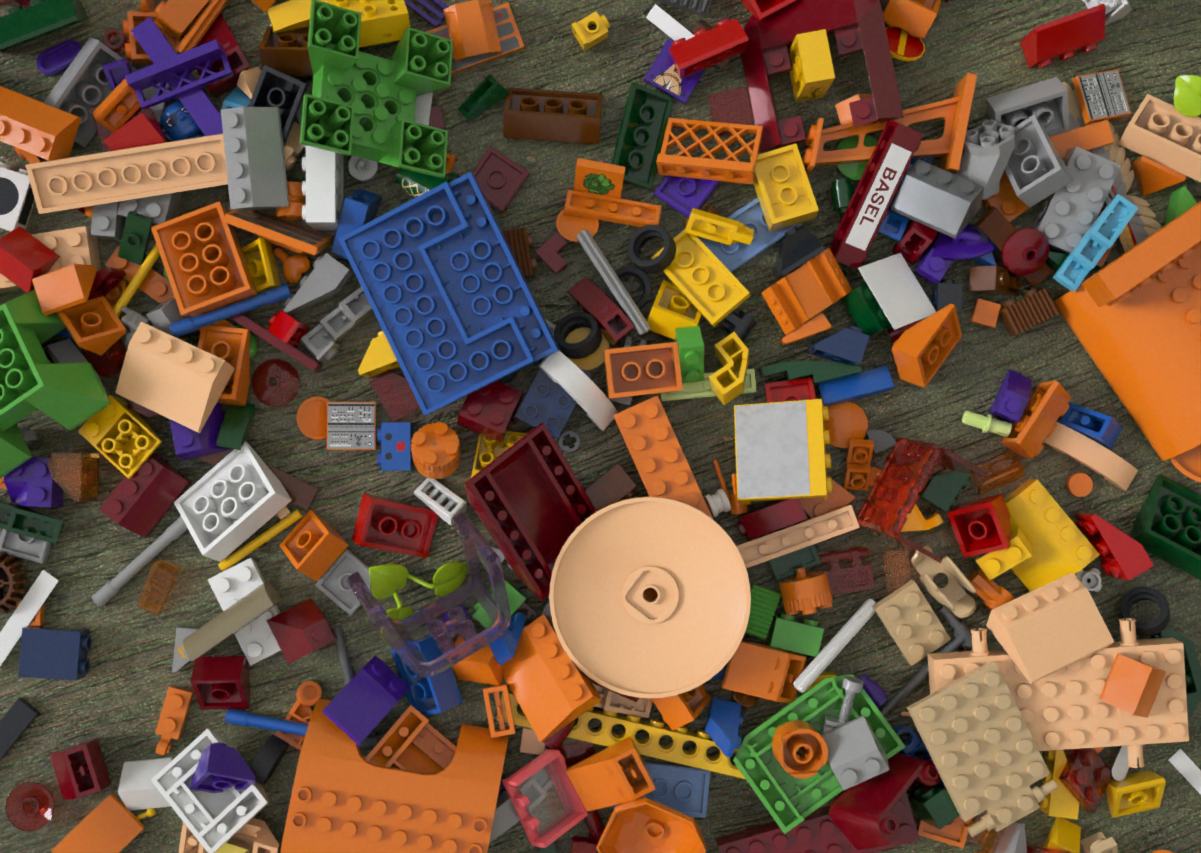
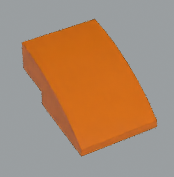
(103, 830)

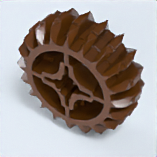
(14, 581)

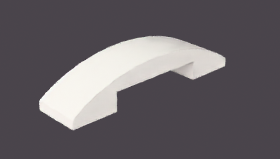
(580, 388)

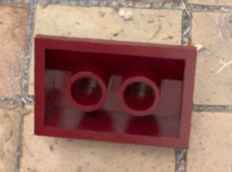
(146, 496)

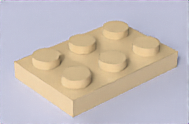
(911, 622)

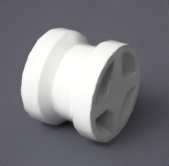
(717, 502)

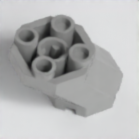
(986, 155)

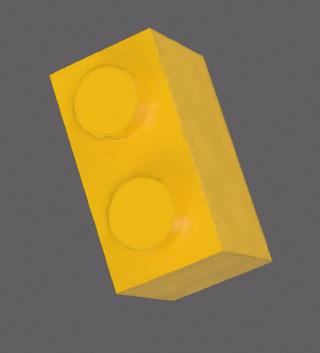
(1002, 560)

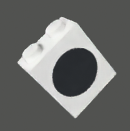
(15, 198)

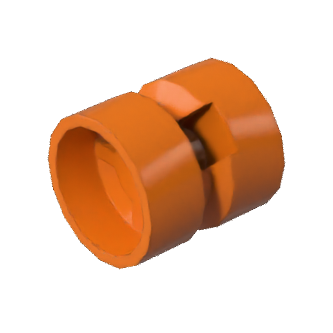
(296, 201)

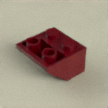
(80, 770)

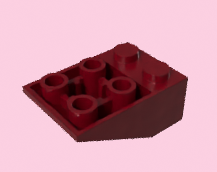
(238, 60)

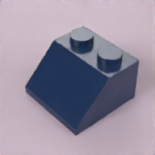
(842, 347)

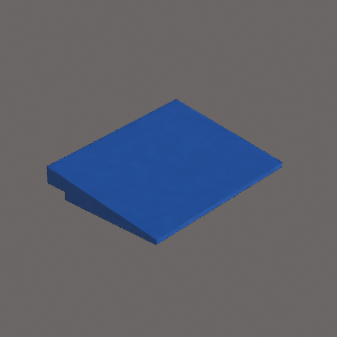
(448, 293)

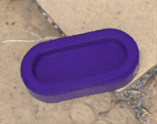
(58, 58)

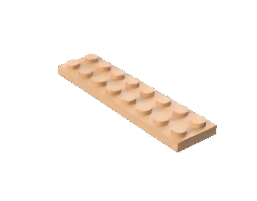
(128, 173)

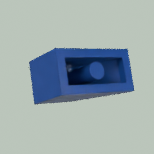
(1092, 424)

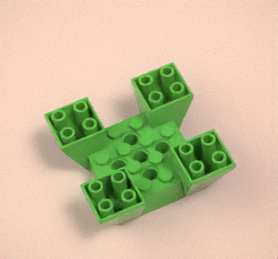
(368, 102)
(29, 382)

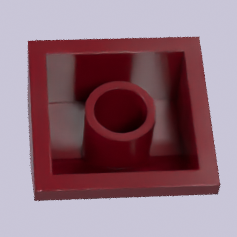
(221, 682)

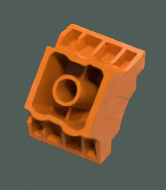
(807, 291)

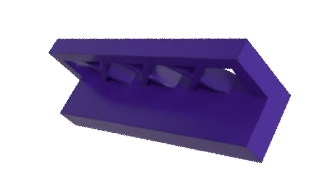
(174, 67)

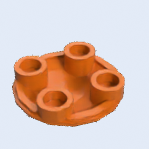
(846, 422)

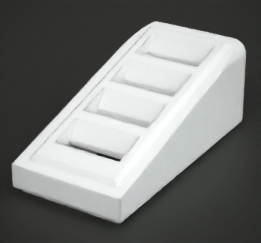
(443, 512)

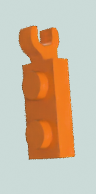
(173, 717)

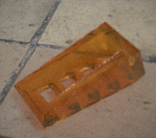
(165, 573)

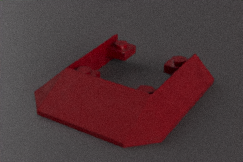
(857, 28)

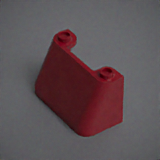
(865, 809)

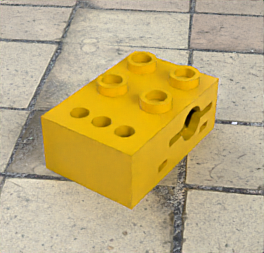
(380, 19)
(811, 66)
(784, 188)

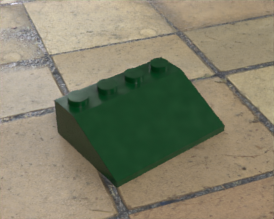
(1171, 525)

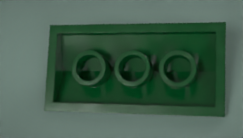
(642, 134)

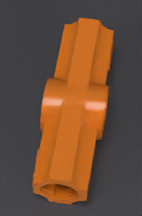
(987, 590)

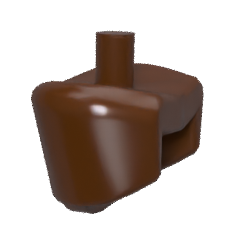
(746, 701)

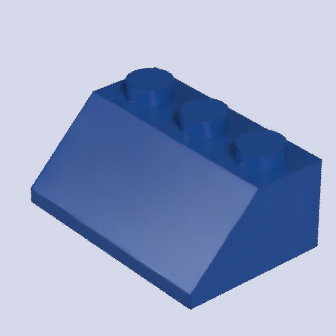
(429, 693)

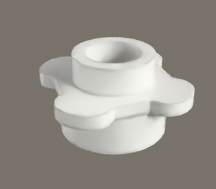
(1093, 574)

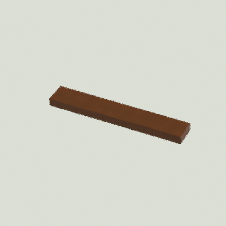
(300, 492)

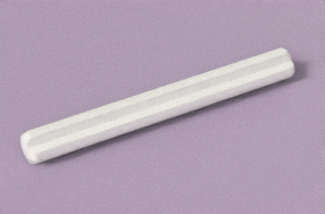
(834, 647)

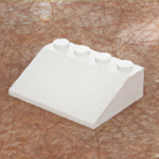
(231, 502)

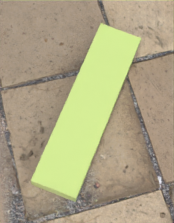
(702, 388)

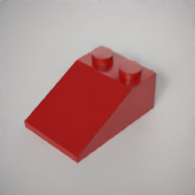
(394, 526)

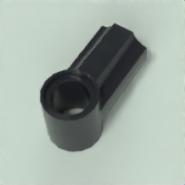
(739, 323)

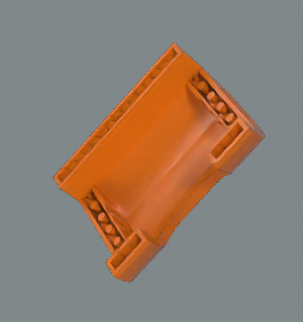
(1150, 352)
(370, 808)

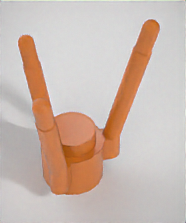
(736, 508)

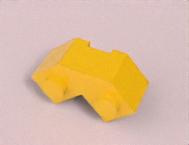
(730, 379)

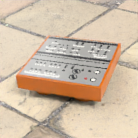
(1101, 96)
(351, 425)

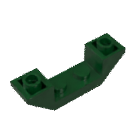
(1192, 668)

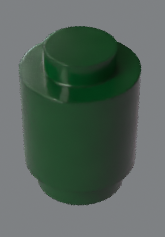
(841, 194)

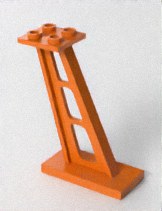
(948, 147)

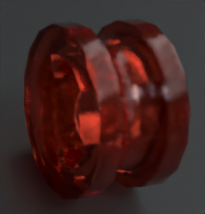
(109, 34)

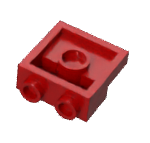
(790, 390)

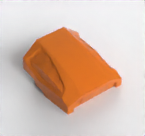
(472, 29)

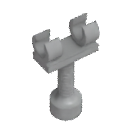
(852, 686)

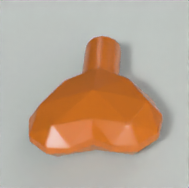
(293, 265)

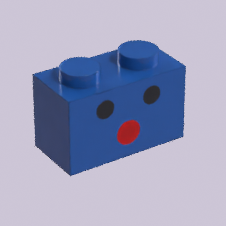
(395, 446)

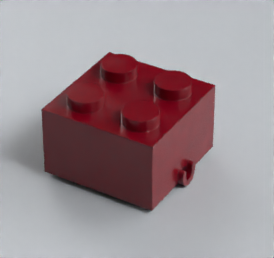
(490, 410)

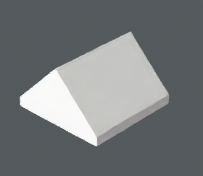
(136, 785)

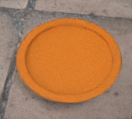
(570, 226)
(313, 417)

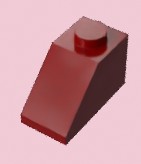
(287, 328)

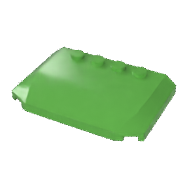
(795, 798)

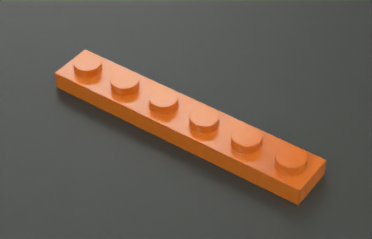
(153, 285)

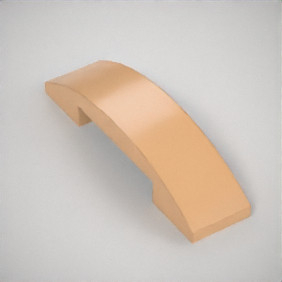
(1092, 455)

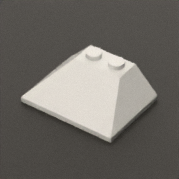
(209, 816)

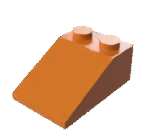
(926, 346)
(234, 348)

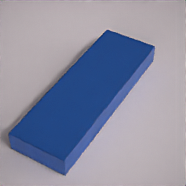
(855, 386)

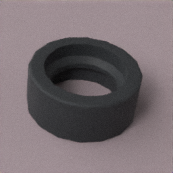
(640, 237)
(641, 276)
(585, 347)
(1151, 594)
(268, 758)

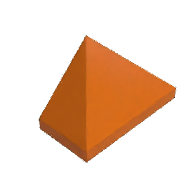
(1155, 176)

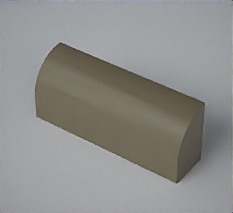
(231, 621)

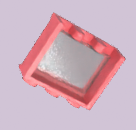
(545, 798)

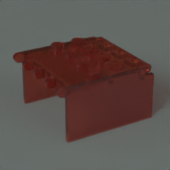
(898, 489)

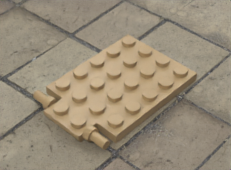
(982, 749)

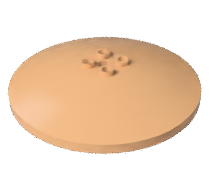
(640, 643)

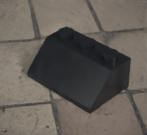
(281, 91)

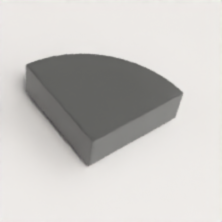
(881, 440)

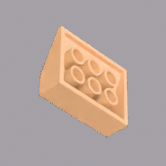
(172, 377)
(1050, 627)

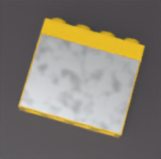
(782, 451)

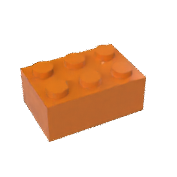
(642, 370)

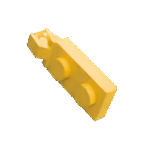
(718, 228)

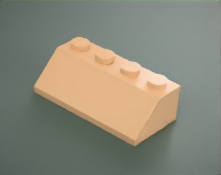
(1165, 137)

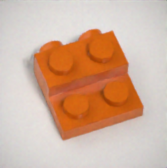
(133, 49)

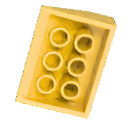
(1055, 539)

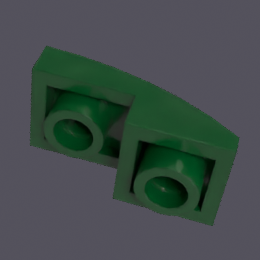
(235, 426)

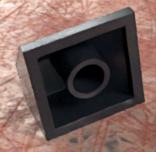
(795, 250)

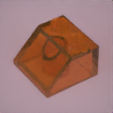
(76, 474)

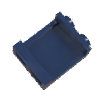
(54, 653)

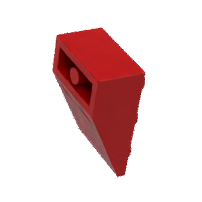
(1119, 553)

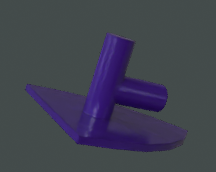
(967, 245)

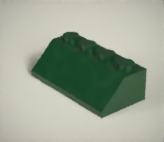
(38, 21)

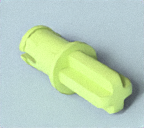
(987, 423)

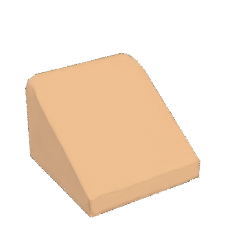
(248, 80)

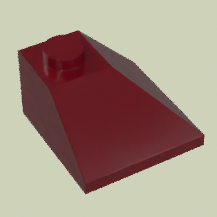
(300, 630)

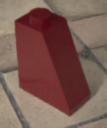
(914, 241)
(771, 517)

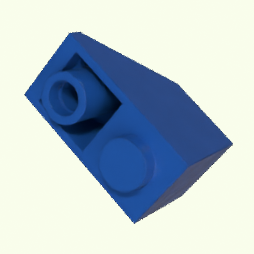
(723, 725)

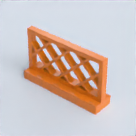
(709, 169)

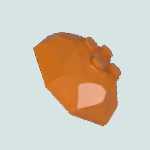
(650, 828)

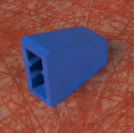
(357, 210)

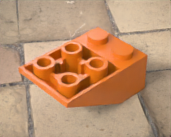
(764, 672)
(611, 776)

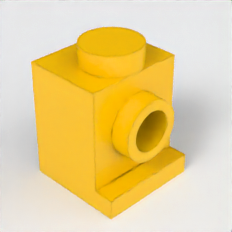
(589, 38)

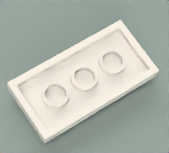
(231, 586)

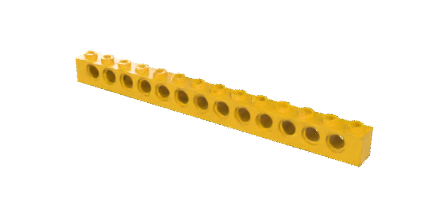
(647, 747)

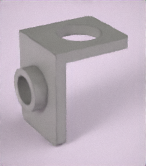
(328, 352)

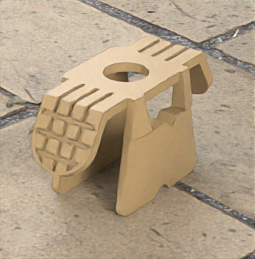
(952, 594)

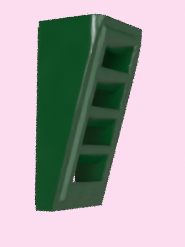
(483, 98)

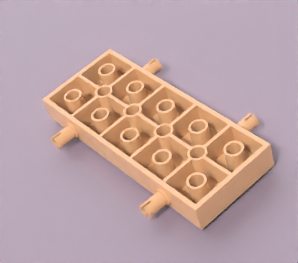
(1066, 706)

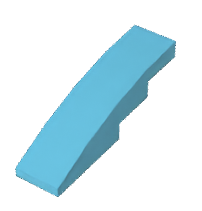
(1095, 242)

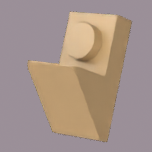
(1099, 844)

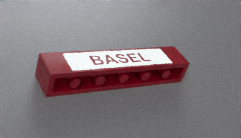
(874, 193)

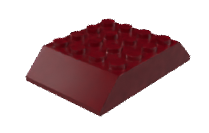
(530, 506)

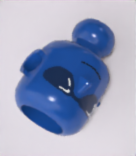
(178, 123)

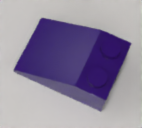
(366, 699)

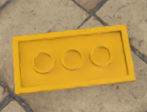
(704, 279)

